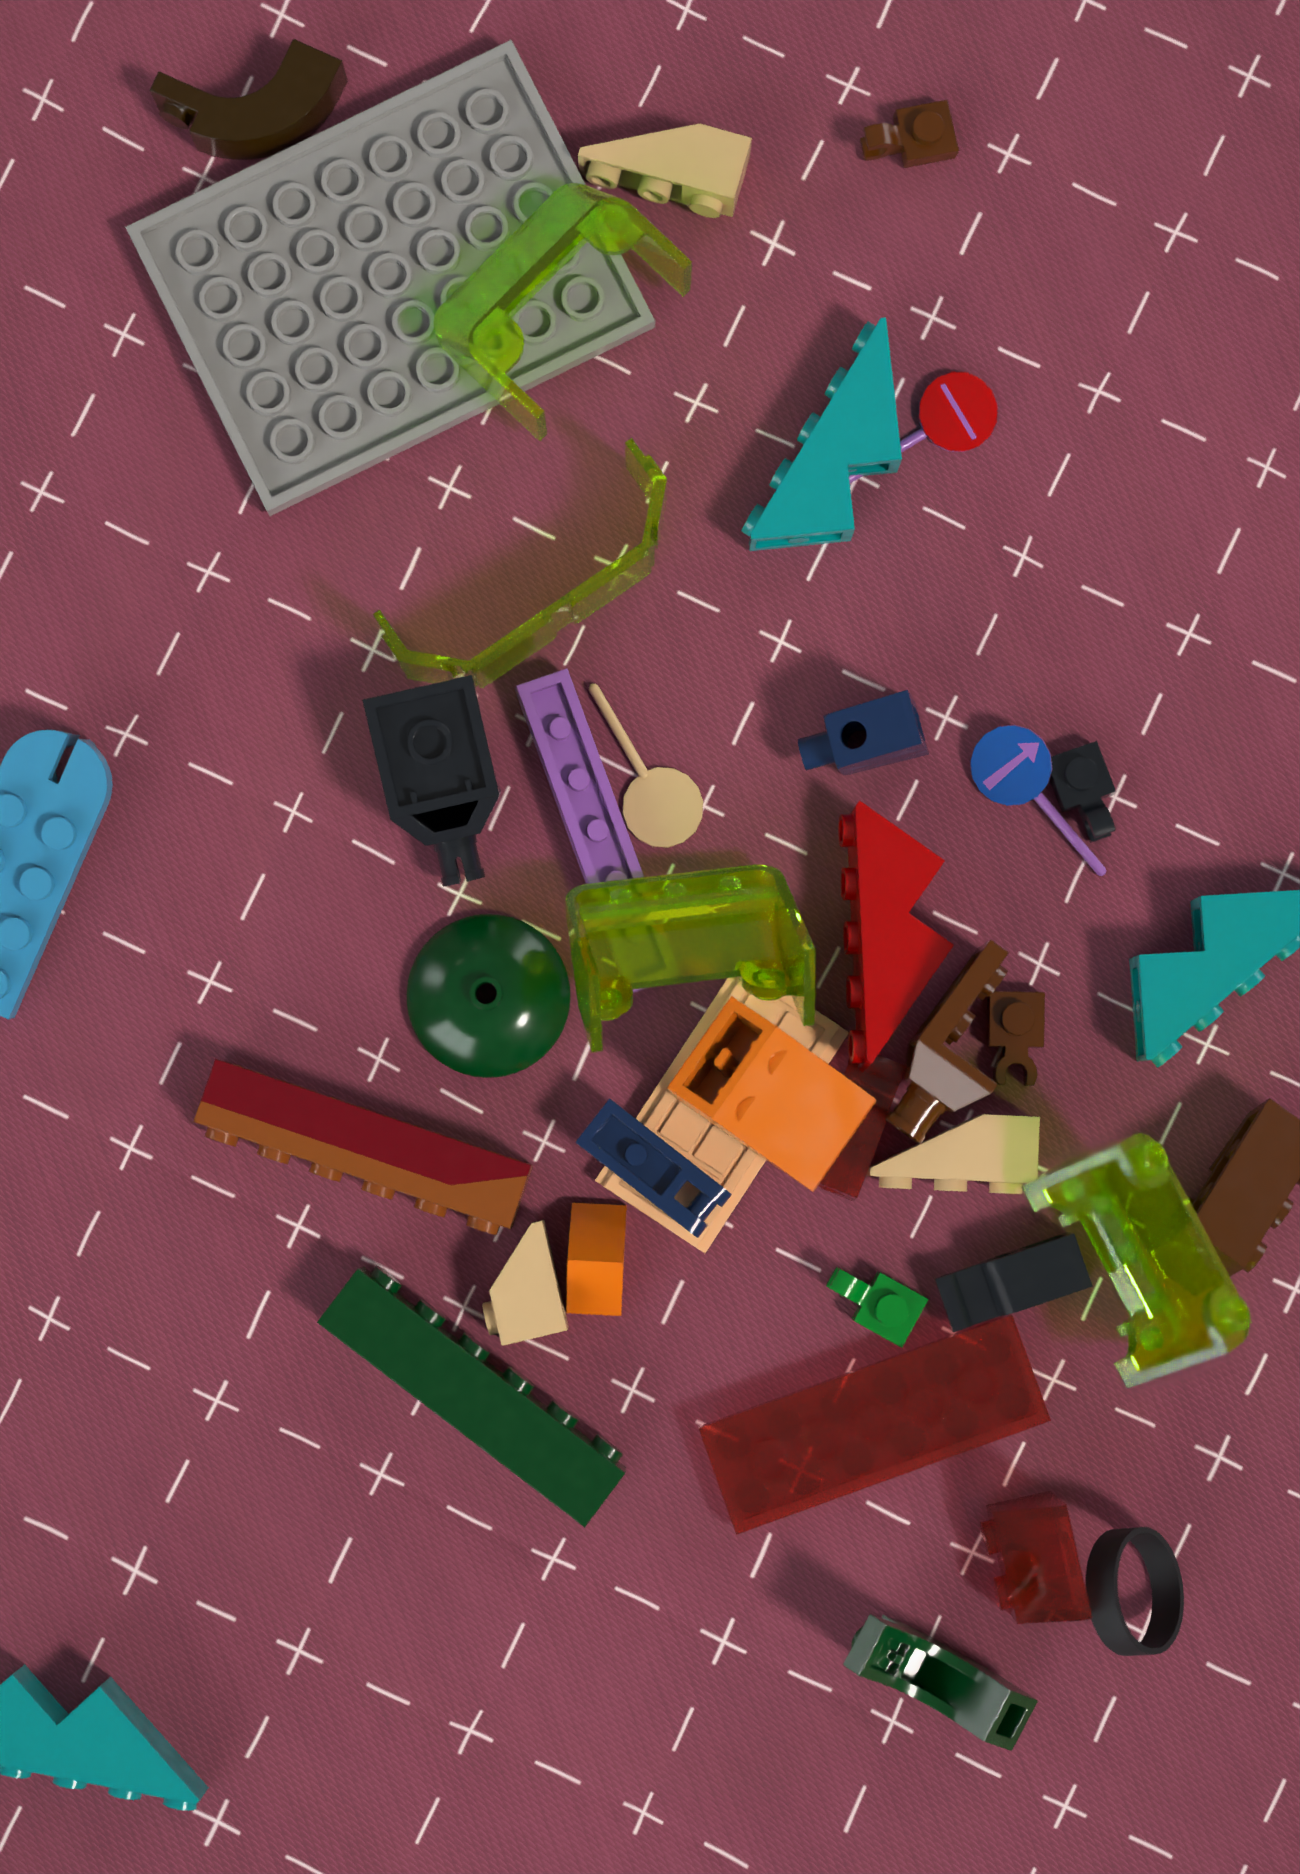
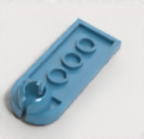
(42, 845)

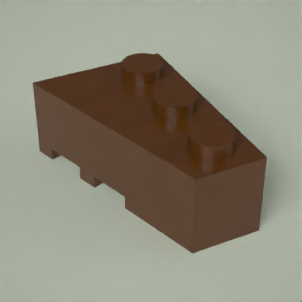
(1251, 1185)

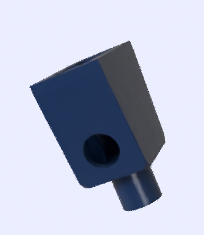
(891, 730)

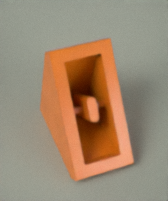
(596, 1259)

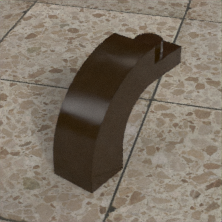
(264, 121)

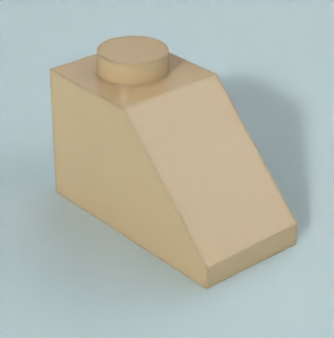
(527, 1292)

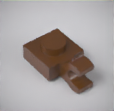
(919, 133)

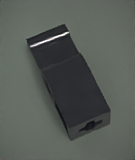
(1013, 1281)

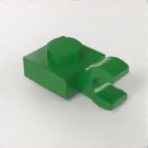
(883, 1305)

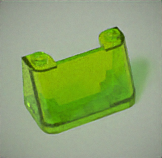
(1153, 1252)

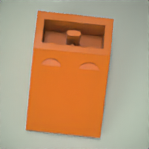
(771, 1094)

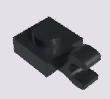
(1081, 782)

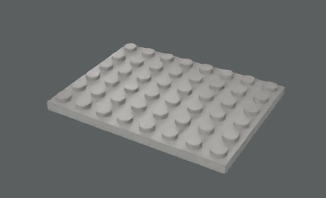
(324, 269)

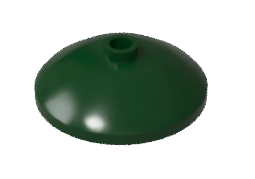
(494, 1036)

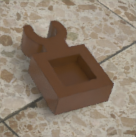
(1015, 1024)

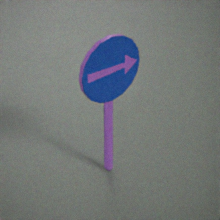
(1015, 767)

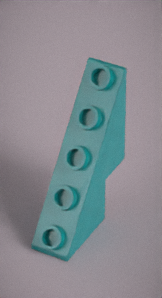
(850, 438)
(1231, 944)
(98, 1743)

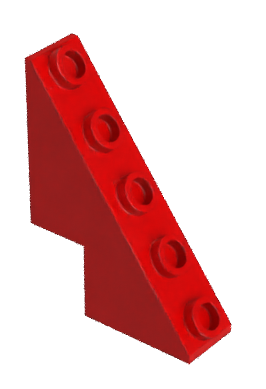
(889, 945)

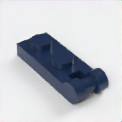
(651, 1166)

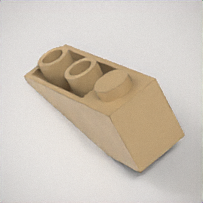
(679, 164)
(979, 1149)

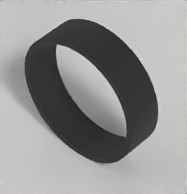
(1166, 1587)

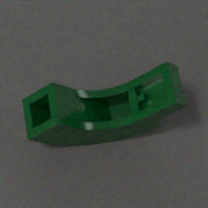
(940, 1678)

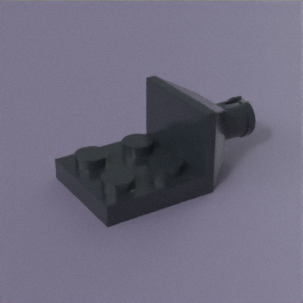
(436, 769)

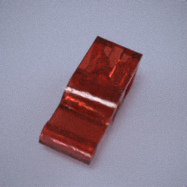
(851, 1166)

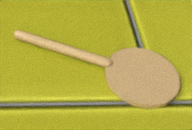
(661, 803)

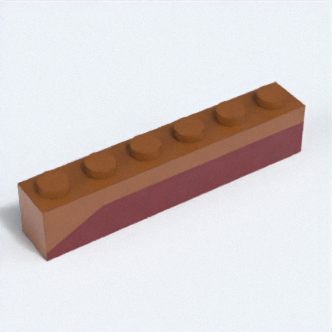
(363, 1144)

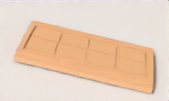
(700, 1140)

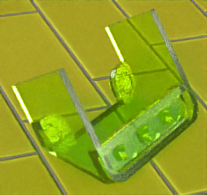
(477, 318)
(687, 932)

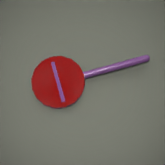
(954, 414)

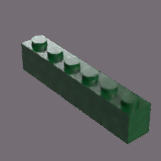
(473, 1394)

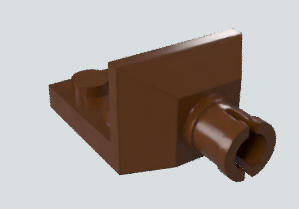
(935, 1074)

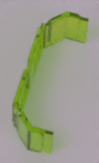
(571, 607)

